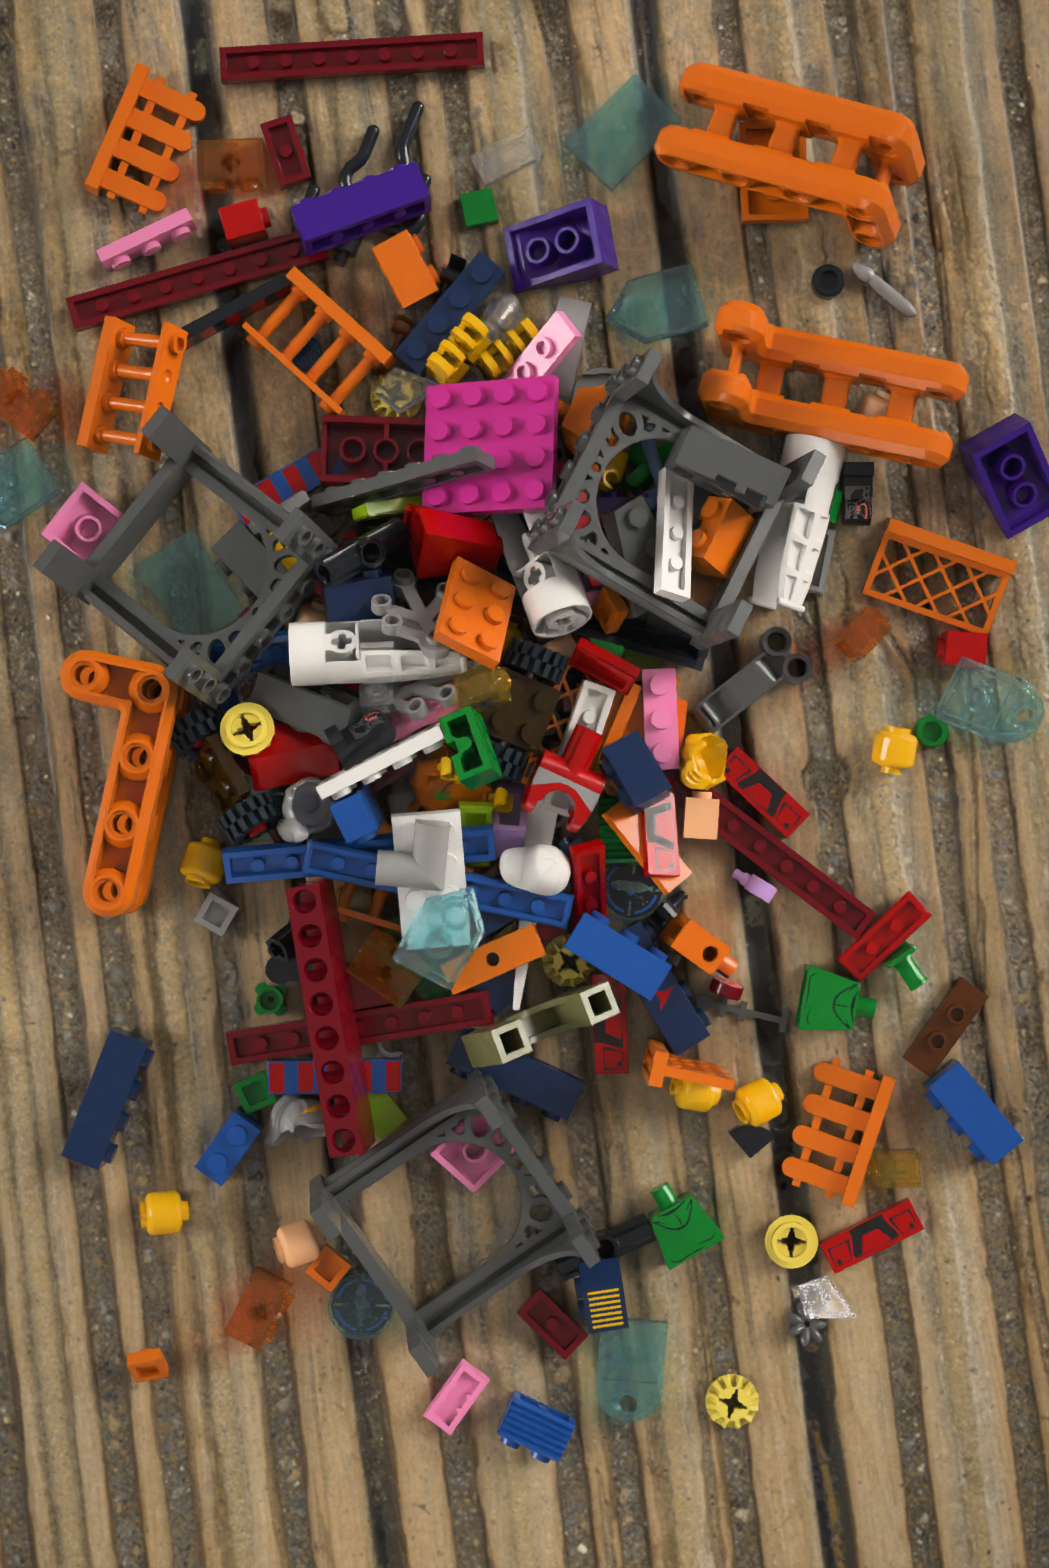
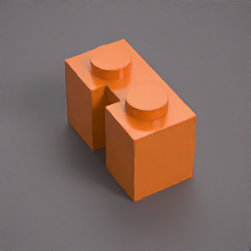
(405, 269)
(719, 536)

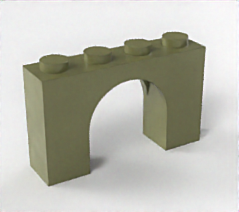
(515, 1034)

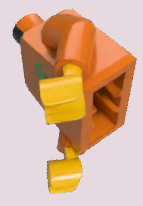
(576, 420)
(440, 789)

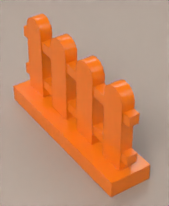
(143, 124)
(841, 1148)

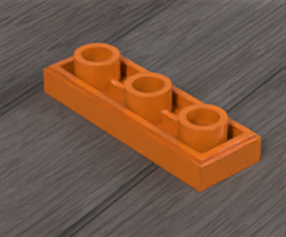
(629, 830)
(513, 951)

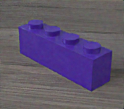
(361, 208)

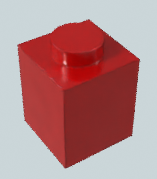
(245, 223)
(960, 643)

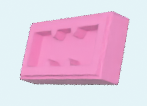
(456, 1396)

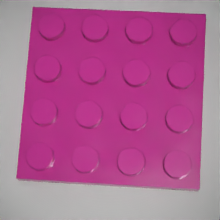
(507, 420)

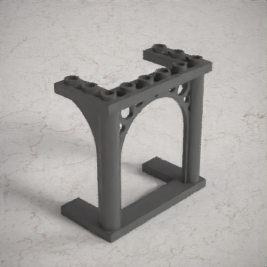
(641, 396)
(256, 631)
(560, 1235)

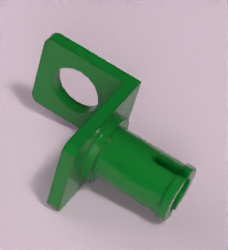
(906, 966)

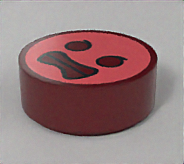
(726, 988)

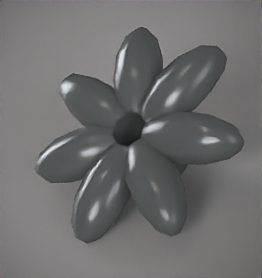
(805, 1326)

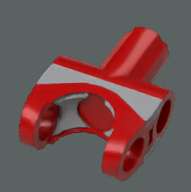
(570, 775)

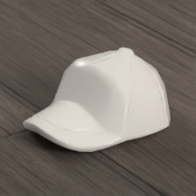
(536, 869)

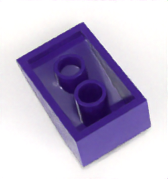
(561, 247)
(1009, 473)

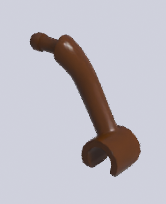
(402, 327)

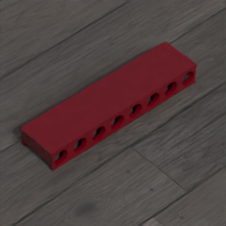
(379, 445)
(332, 1015)

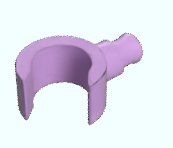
(755, 885)

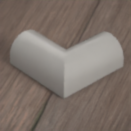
(422, 867)

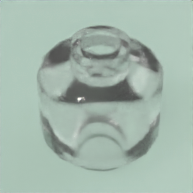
(500, 314)

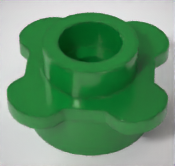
(264, 1006)

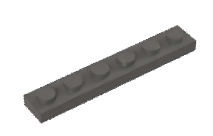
(405, 481)

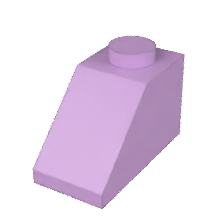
(511, 826)

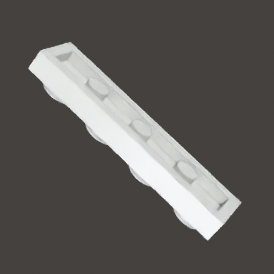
(673, 536)
(590, 711)

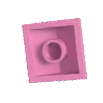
(82, 521)
(469, 1161)

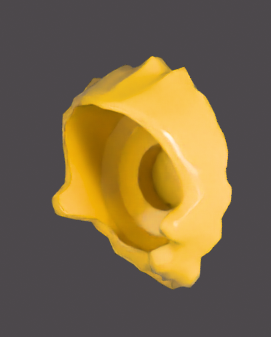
(703, 761)

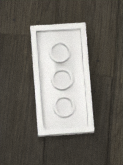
(373, 767)
(403, 835)

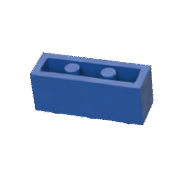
(618, 954)
(971, 1112)

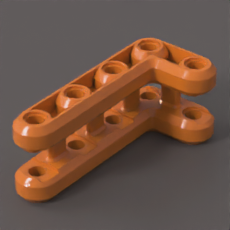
(773, 171)
(748, 336)
(133, 789)

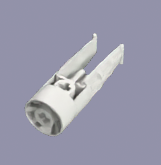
(798, 532)
(545, 583)
(361, 654)

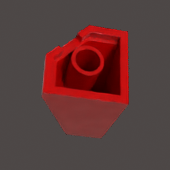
(443, 536)
(291, 758)

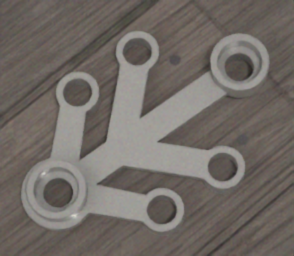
(405, 587)
(425, 688)

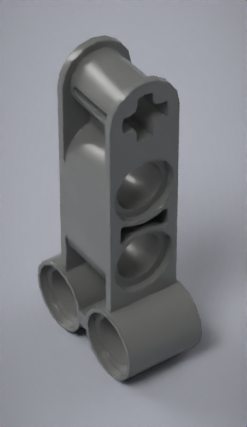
(750, 683)

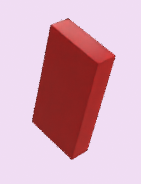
(604, 666)

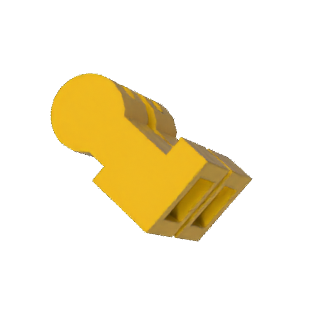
(464, 344)
(499, 357)

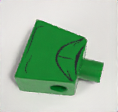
(830, 1001)
(681, 1225)

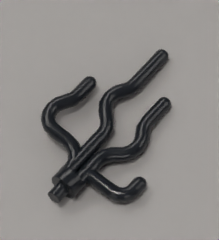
(351, 248)

